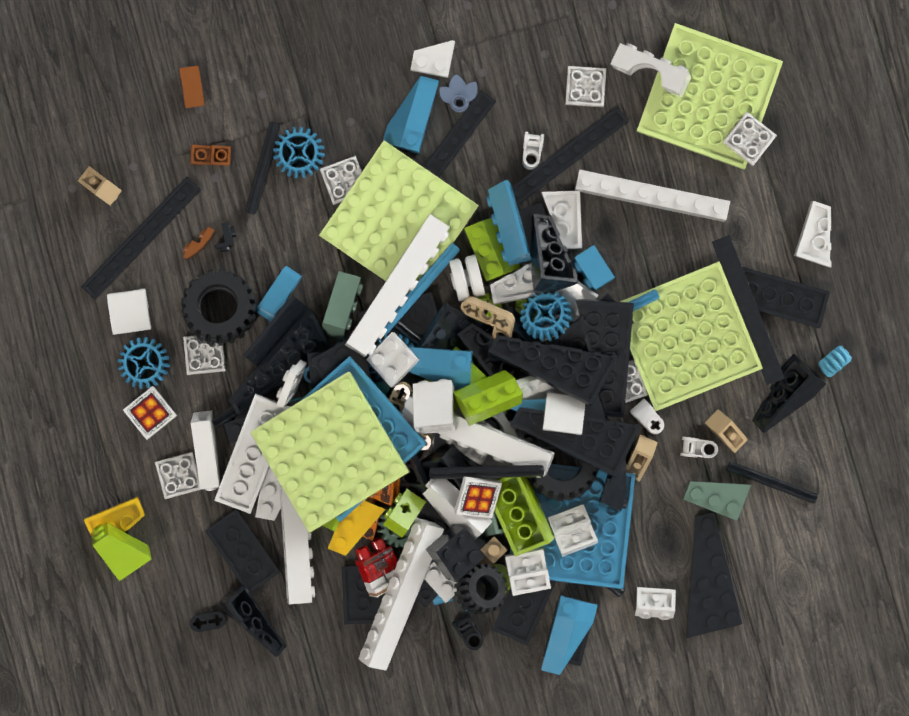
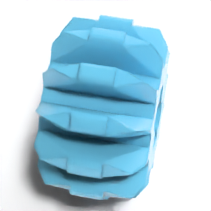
(834, 361)

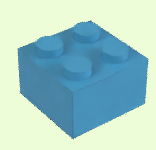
(593, 269)

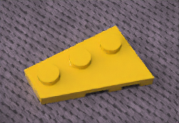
(120, 516)
(354, 527)

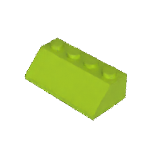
(522, 516)

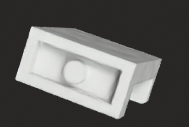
(433, 406)

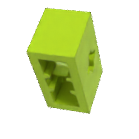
(399, 521)

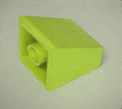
(119, 550)

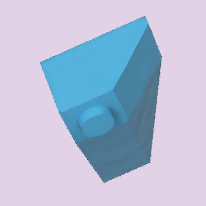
(411, 119)
(444, 364)
(569, 628)

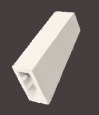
(205, 450)
(443, 498)

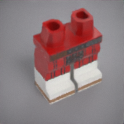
(376, 566)

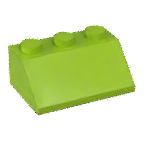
(488, 250)
(488, 397)

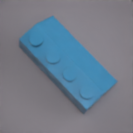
(509, 223)

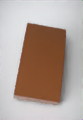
(191, 86)
(210, 155)
(194, 248)

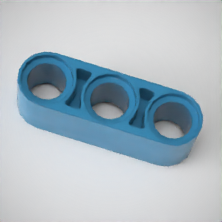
(278, 293)

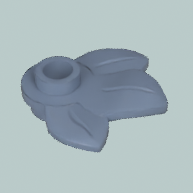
(458, 91)

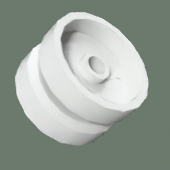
(465, 278)

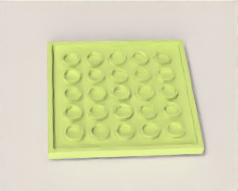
(721, 90)
(389, 209)
(691, 338)
(329, 452)

